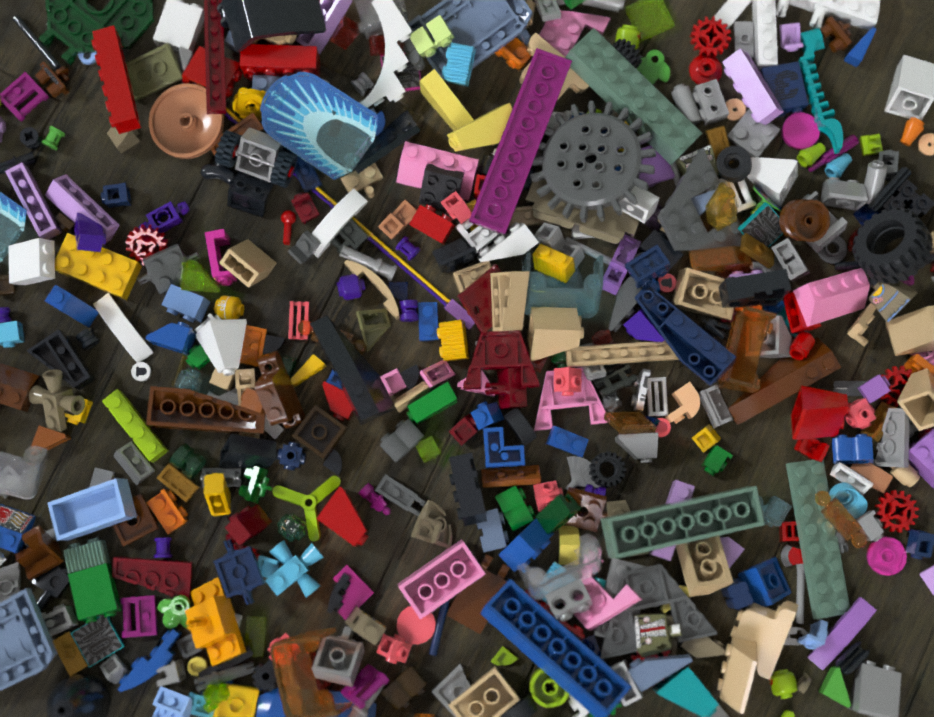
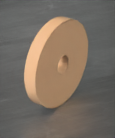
(740, 107)
(923, 144)

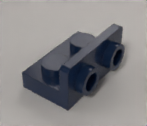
(648, 267)

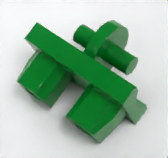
(257, 485)

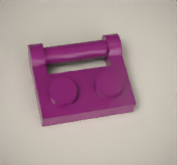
(19, 92)
(145, 616)
(365, 686)

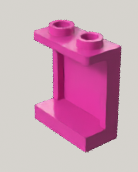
(214, 240)

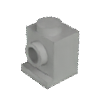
(870, 526)

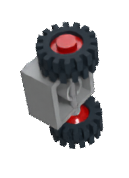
(257, 156)

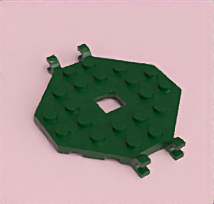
(76, 19)

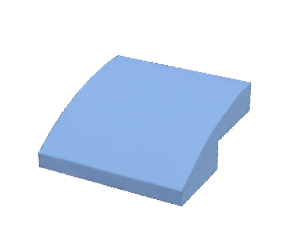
(171, 704)

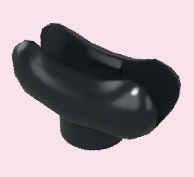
(219, 172)
(852, 658)

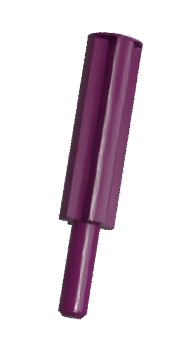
(829, 156)

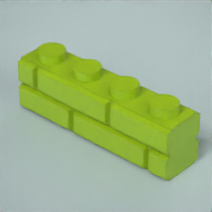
(135, 426)

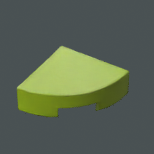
(503, 657)

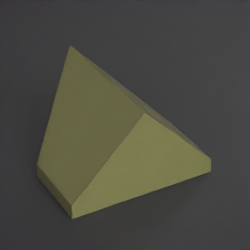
(373, 325)

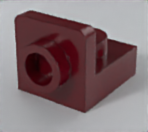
(305, 207)
(464, 429)

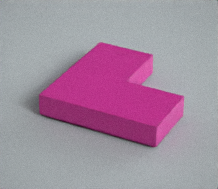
(355, 594)

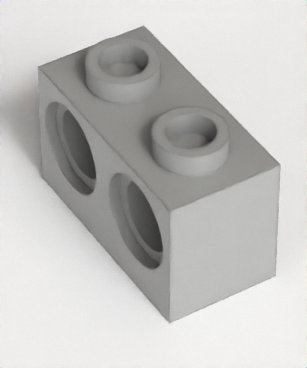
(790, 259)
(566, 595)

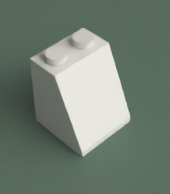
(911, 88)

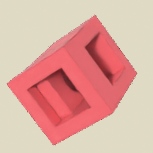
(456, 207)

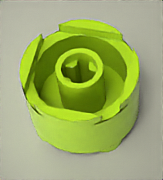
(545, 698)

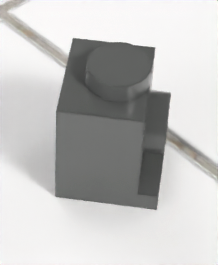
(891, 159)

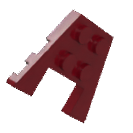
(500, 351)

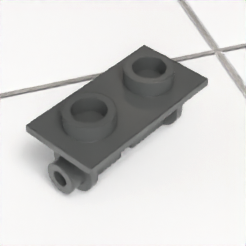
(232, 475)

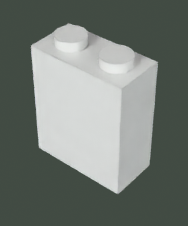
(179, 25)
(31, 261)

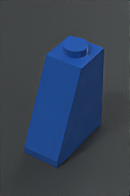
(71, 306)

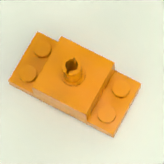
(214, 623)

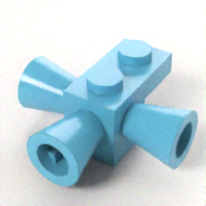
(294, 569)

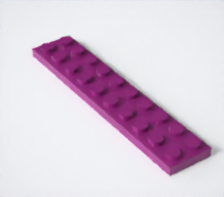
(520, 141)

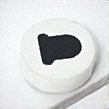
(141, 371)

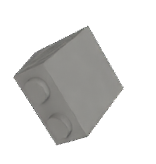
(875, 690)

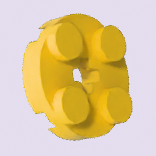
(244, 98)

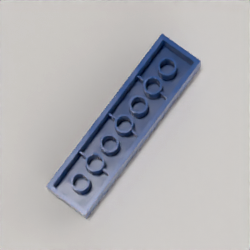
(555, 650)

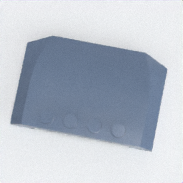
(478, 24)
(23, 639)

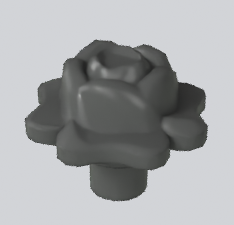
(611, 402)

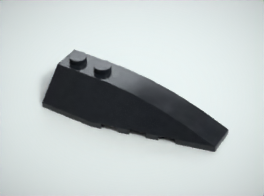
(356, 376)

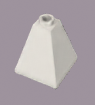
(774, 176)
(223, 343)

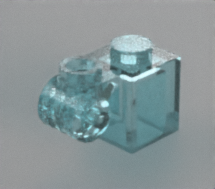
(774, 511)

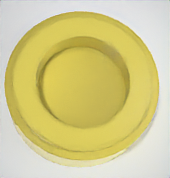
(196, 665)

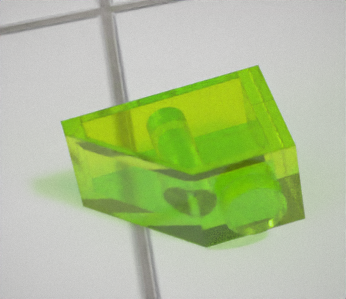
(196, 278)

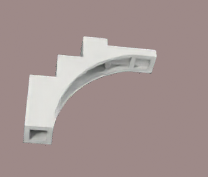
(394, 29)

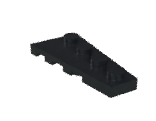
(390, 138)

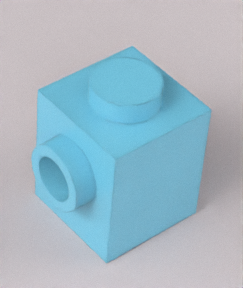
(11, 334)

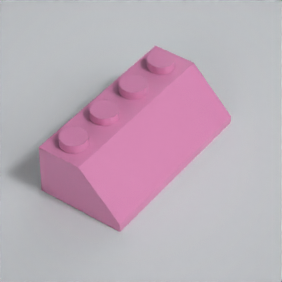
(415, 158)
(833, 296)
(441, 579)

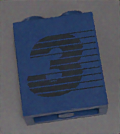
(787, 86)

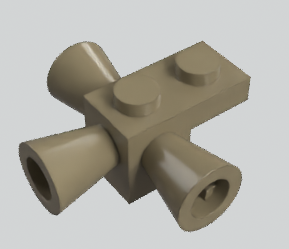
(56, 400)

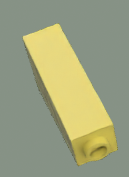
(444, 100)
(482, 131)

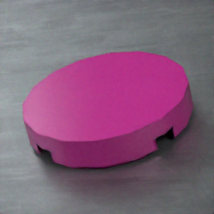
(800, 131)
(886, 556)

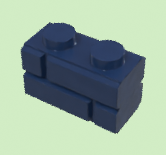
(737, 594)

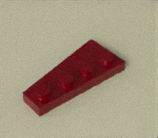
(165, 576)

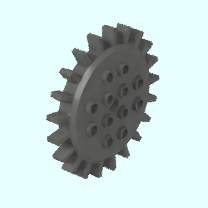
(613, 184)

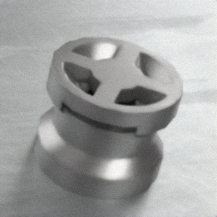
(362, 84)

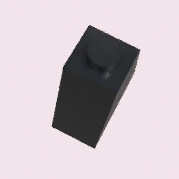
(247, 452)

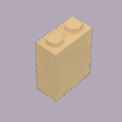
(247, 263)

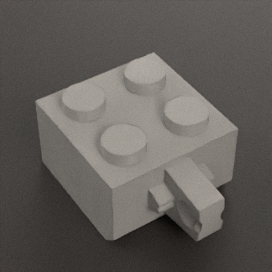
(339, 658)

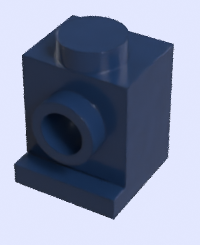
(110, 191)
(920, 544)

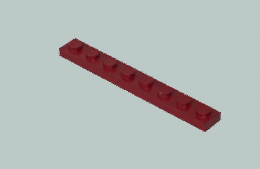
(214, 59)

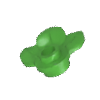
(653, 71)
(173, 613)

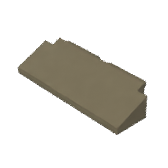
(610, 230)

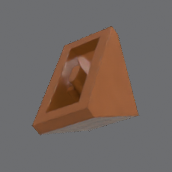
(49, 438)

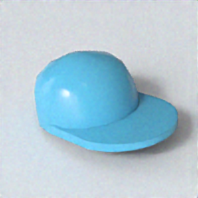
(849, 498)

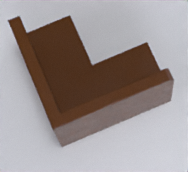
(41, 554)

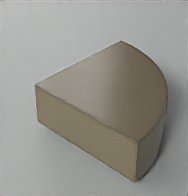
(803, 683)

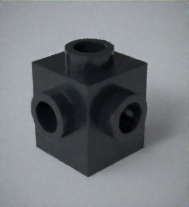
(259, 673)

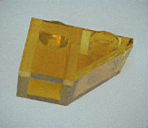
(721, 207)

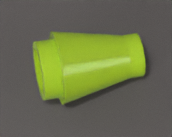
(809, 155)

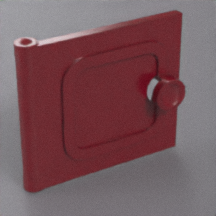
(479, 295)

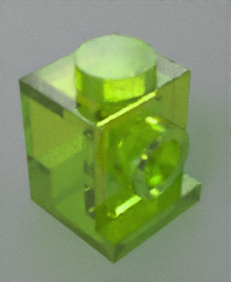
(428, 449)

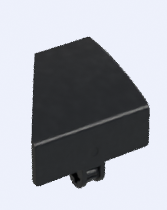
(269, 18)

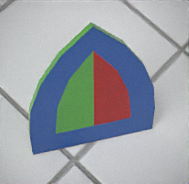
(765, 198)

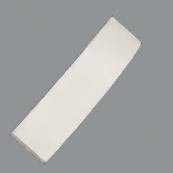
(337, 219)
(123, 328)

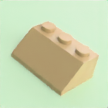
(704, 566)
(737, 673)

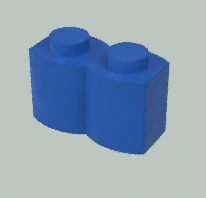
(852, 450)

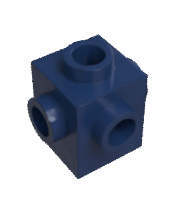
(299, 456)

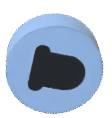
(87, 58)

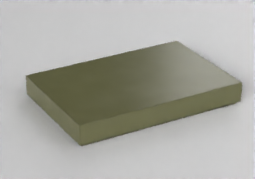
(153, 71)

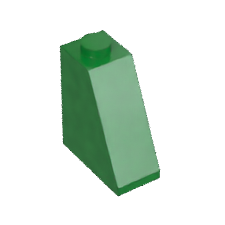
(431, 403)

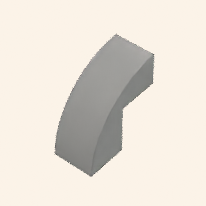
(552, 237)

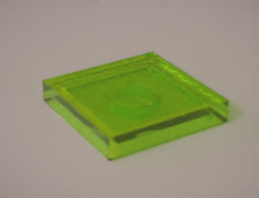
(649, 17)

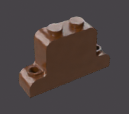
(277, 392)

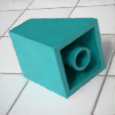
(688, 692)

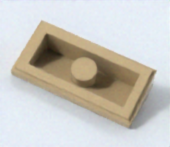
(411, 396)

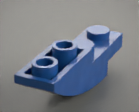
(145, 667)

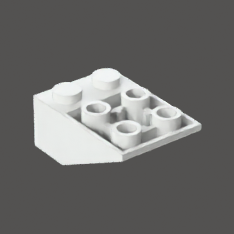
(513, 243)

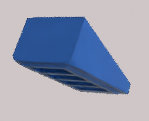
(856, 55)

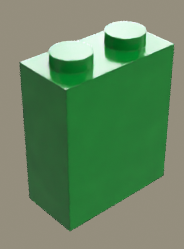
(94, 593)

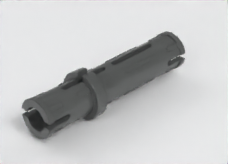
(225, 675)

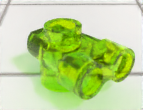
(215, 695)

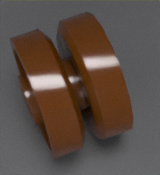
(804, 220)

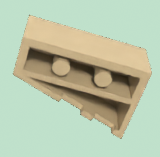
(508, 299)

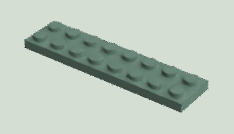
(817, 541)

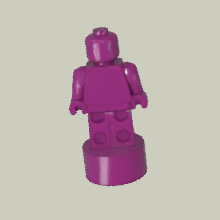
(377, 501)

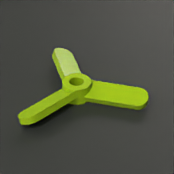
(311, 511)

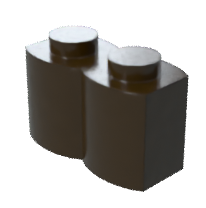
(404, 688)

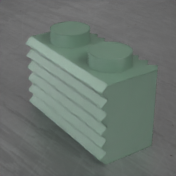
(86, 555)

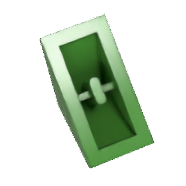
(834, 687)

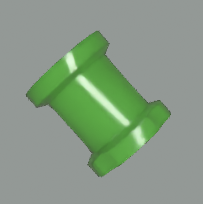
(53, 138)

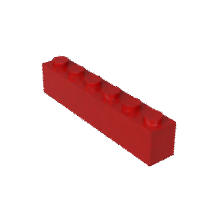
(116, 80)

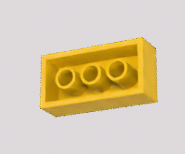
(98, 269)

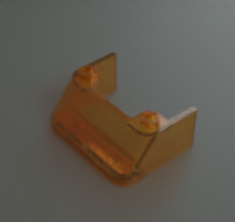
(746, 344)
(297, 680)

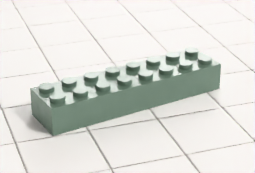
(626, 87)
(682, 521)

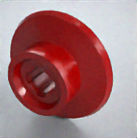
(697, 71)

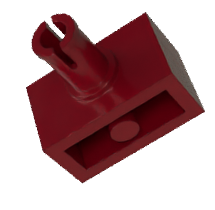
(508, 389)
(247, 524)

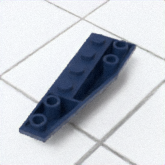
(685, 338)

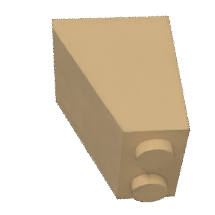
(553, 331)
(918, 399)

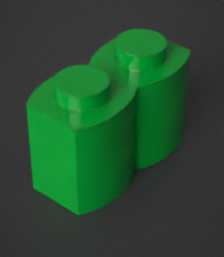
(514, 508)

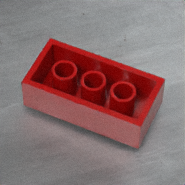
(279, 60)

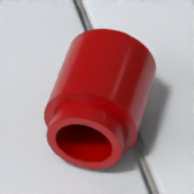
(801, 345)

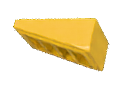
(311, 367)

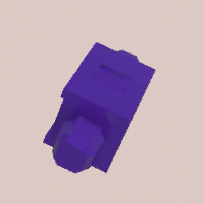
(182, 208)

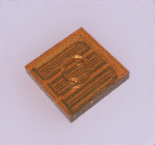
(629, 422)

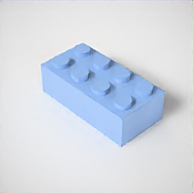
(92, 509)

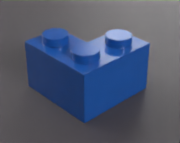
(499, 455)
(526, 545)

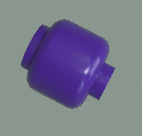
(350, 287)

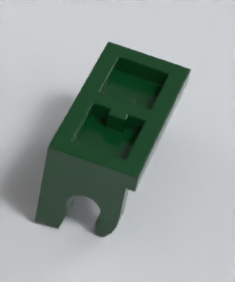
(557, 513)

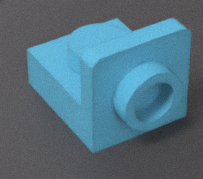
(198, 705)

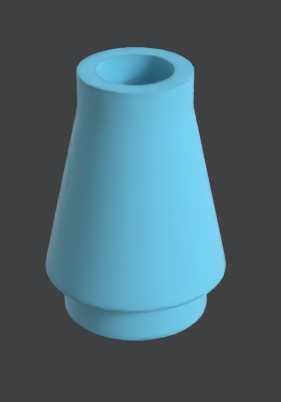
(838, 166)

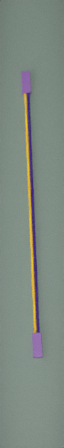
(452, 307)

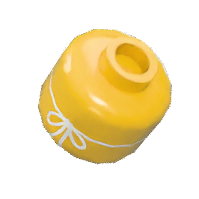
(228, 308)

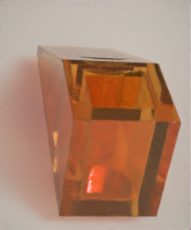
(720, 259)

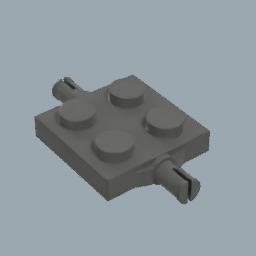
(165, 267)

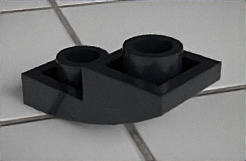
(336, 598)

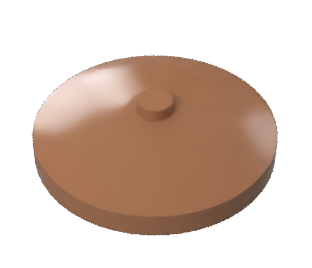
(182, 123)

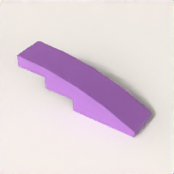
(842, 633)

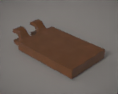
(471, 601)

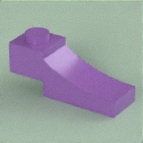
(616, 270)

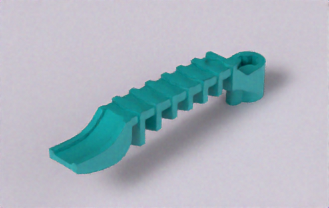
(813, 41)

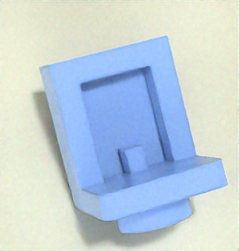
(816, 636)

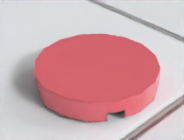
(414, 628)

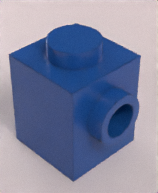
(487, 415)

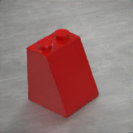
(818, 413)
(344, 518)

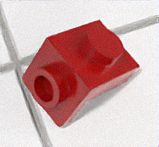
(812, 449)

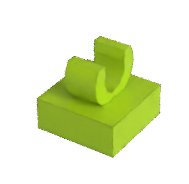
(870, 144)

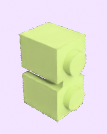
(423, 41)

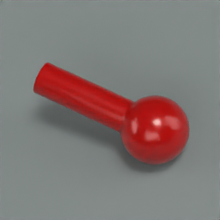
(287, 218)

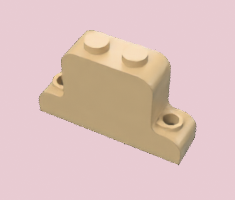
(572, 80)
(768, 630)

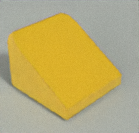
(706, 438)

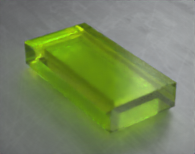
(256, 634)

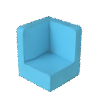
(268, 565)

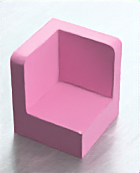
(393, 382)

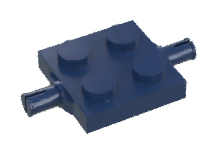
(239, 572)

